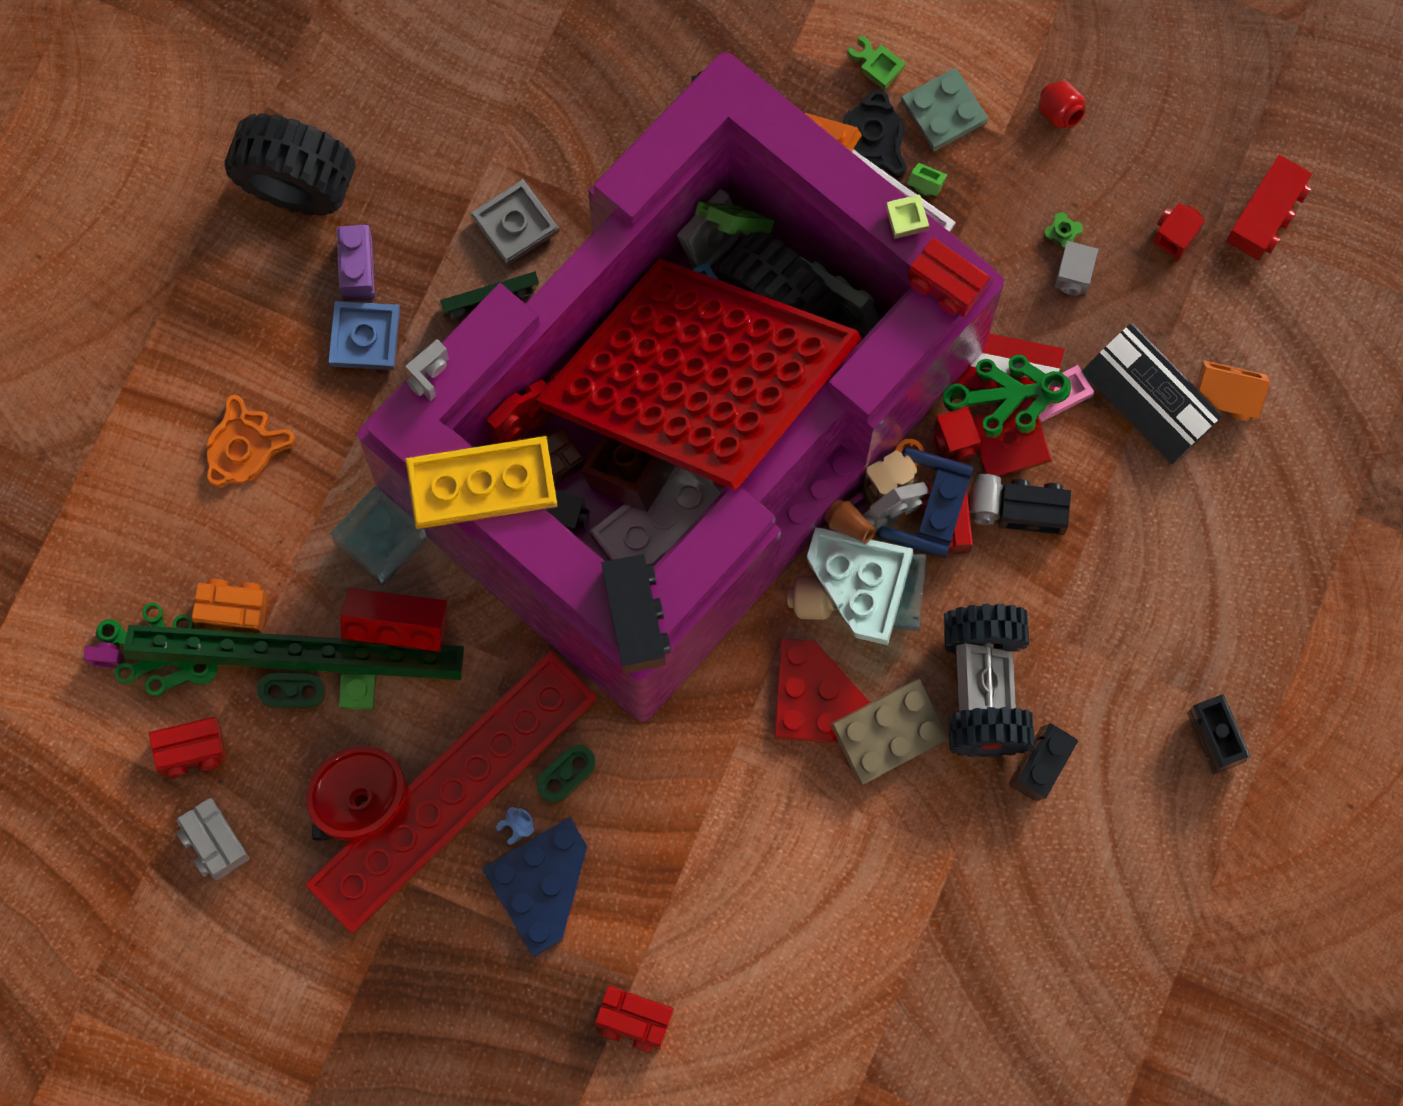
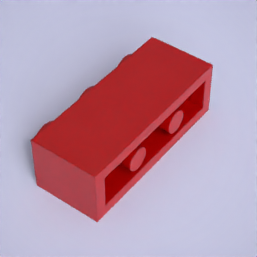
(1270, 208)
(394, 619)

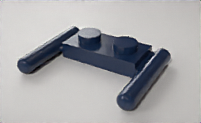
(942, 506)

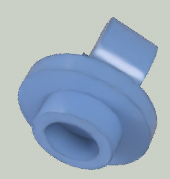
(519, 821)

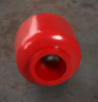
(1062, 104)

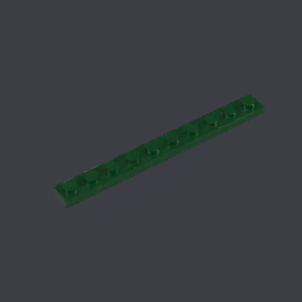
(290, 652)

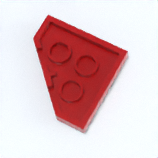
(518, 414)
(812, 693)

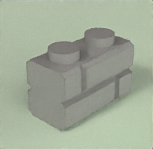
(212, 840)

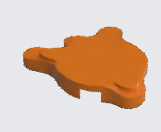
(242, 446)

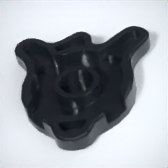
(880, 131)

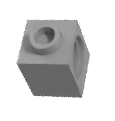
(1076, 268)

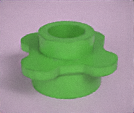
(1054, 231)

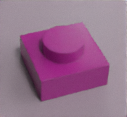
(103, 655)

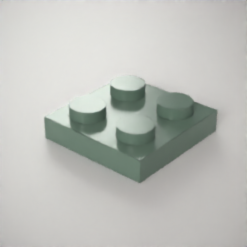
(944, 109)

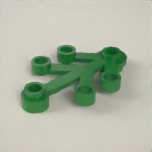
(1012, 393)
(144, 667)

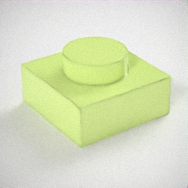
(907, 216)

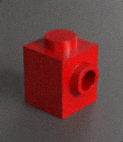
(1178, 229)
(957, 435)

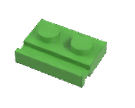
(734, 218)

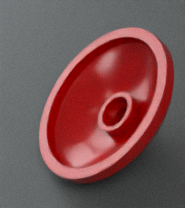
(348, 780)

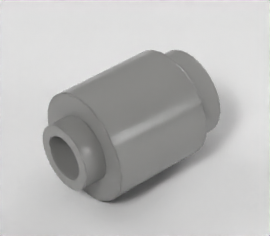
(986, 499)

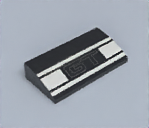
(1152, 393)

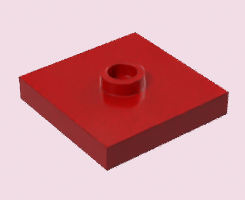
(1012, 449)

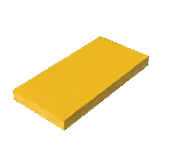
(481, 482)

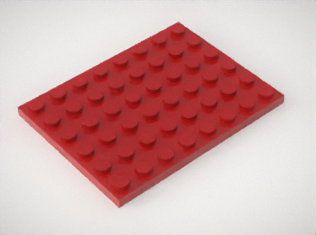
(698, 372)

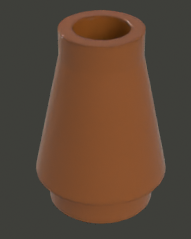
(849, 521)

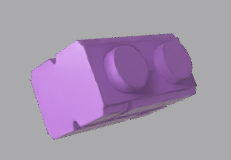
(355, 262)

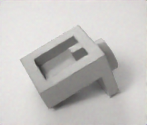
(427, 363)

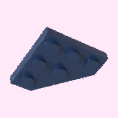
(540, 884)

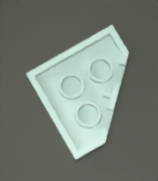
(861, 580)

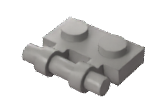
(899, 500)

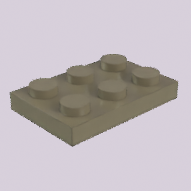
(889, 731)

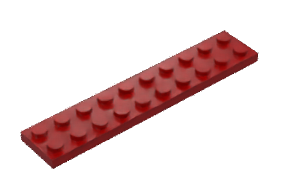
(453, 791)

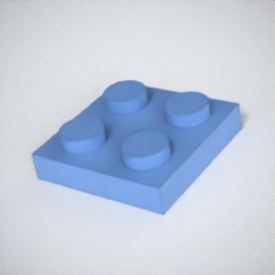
(364, 335)

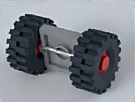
(986, 684)

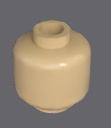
(810, 599)

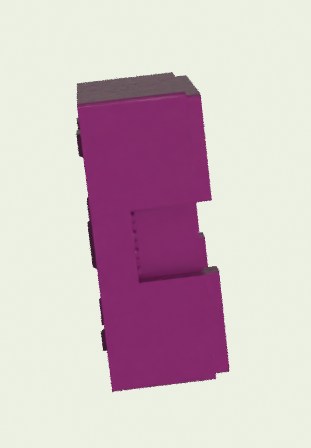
(829, 209)

